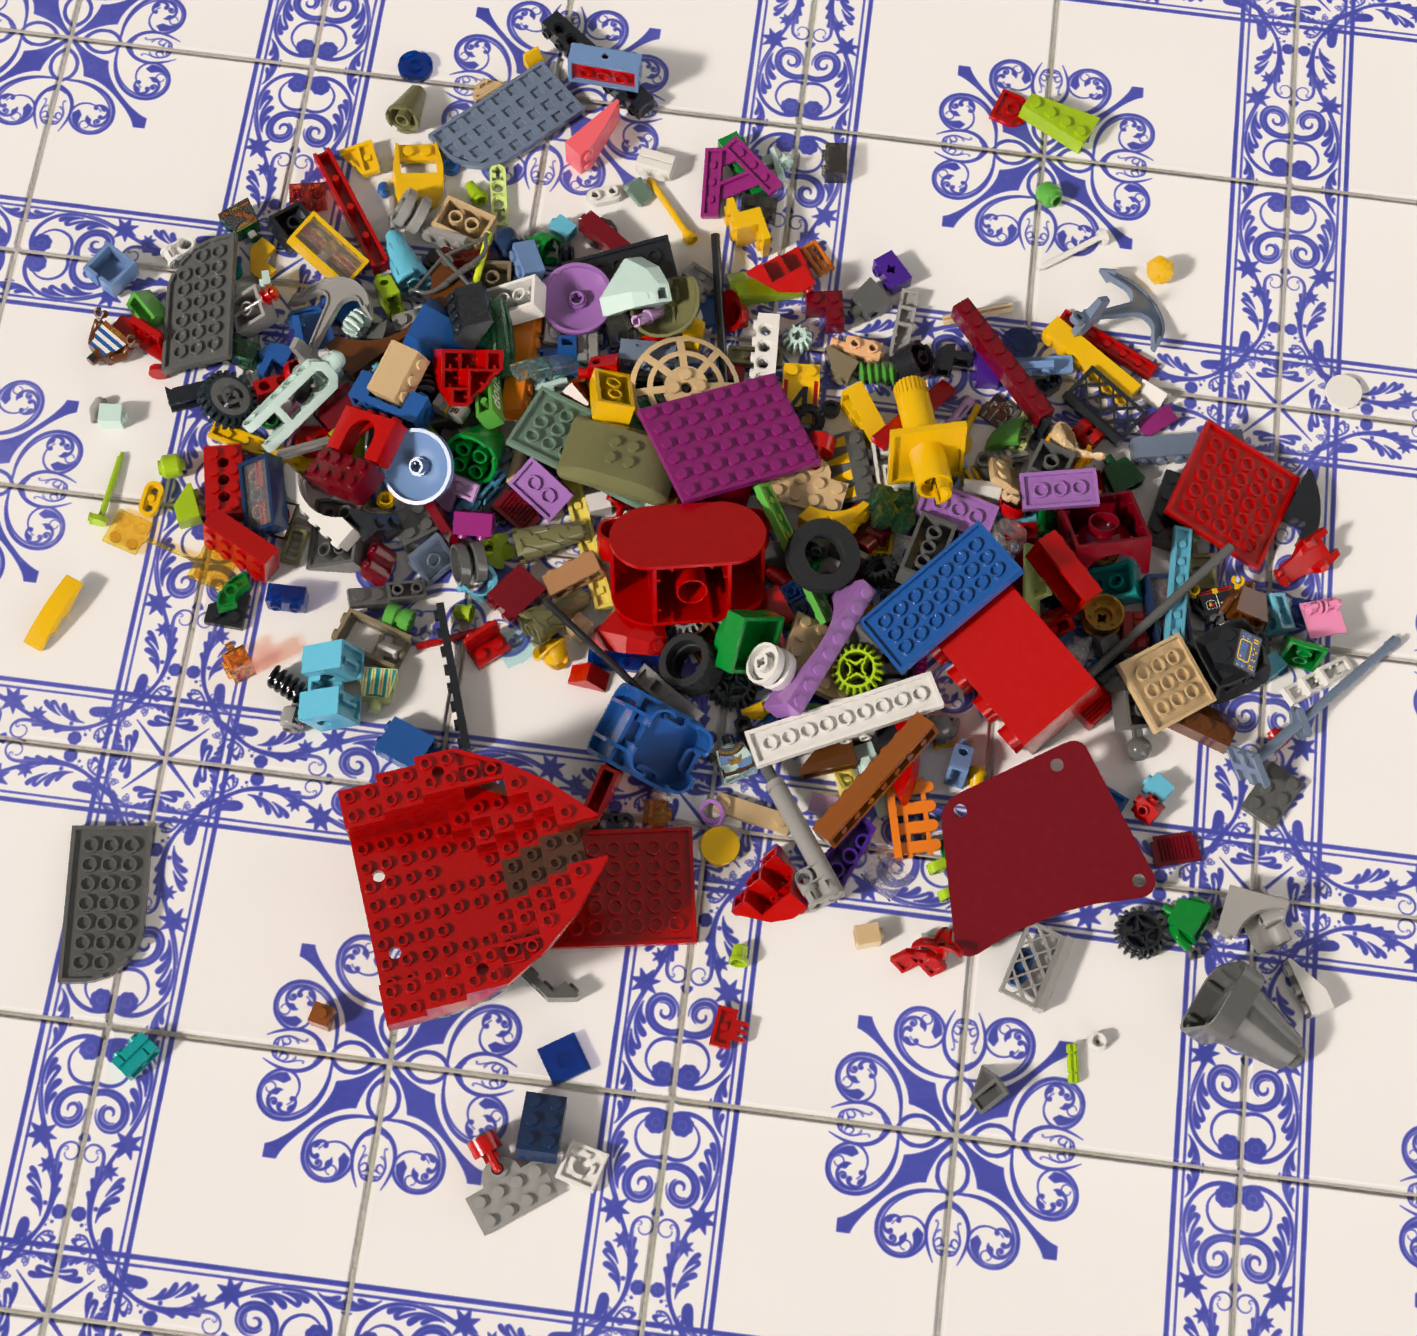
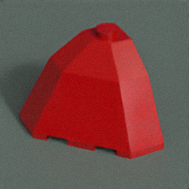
(785, 273)
(465, 373)
(626, 637)
(771, 891)

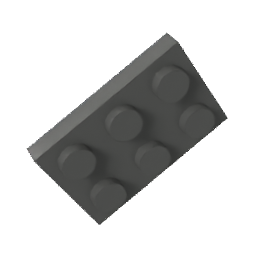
(1271, 803)

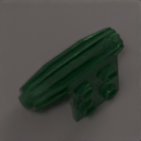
(500, 336)

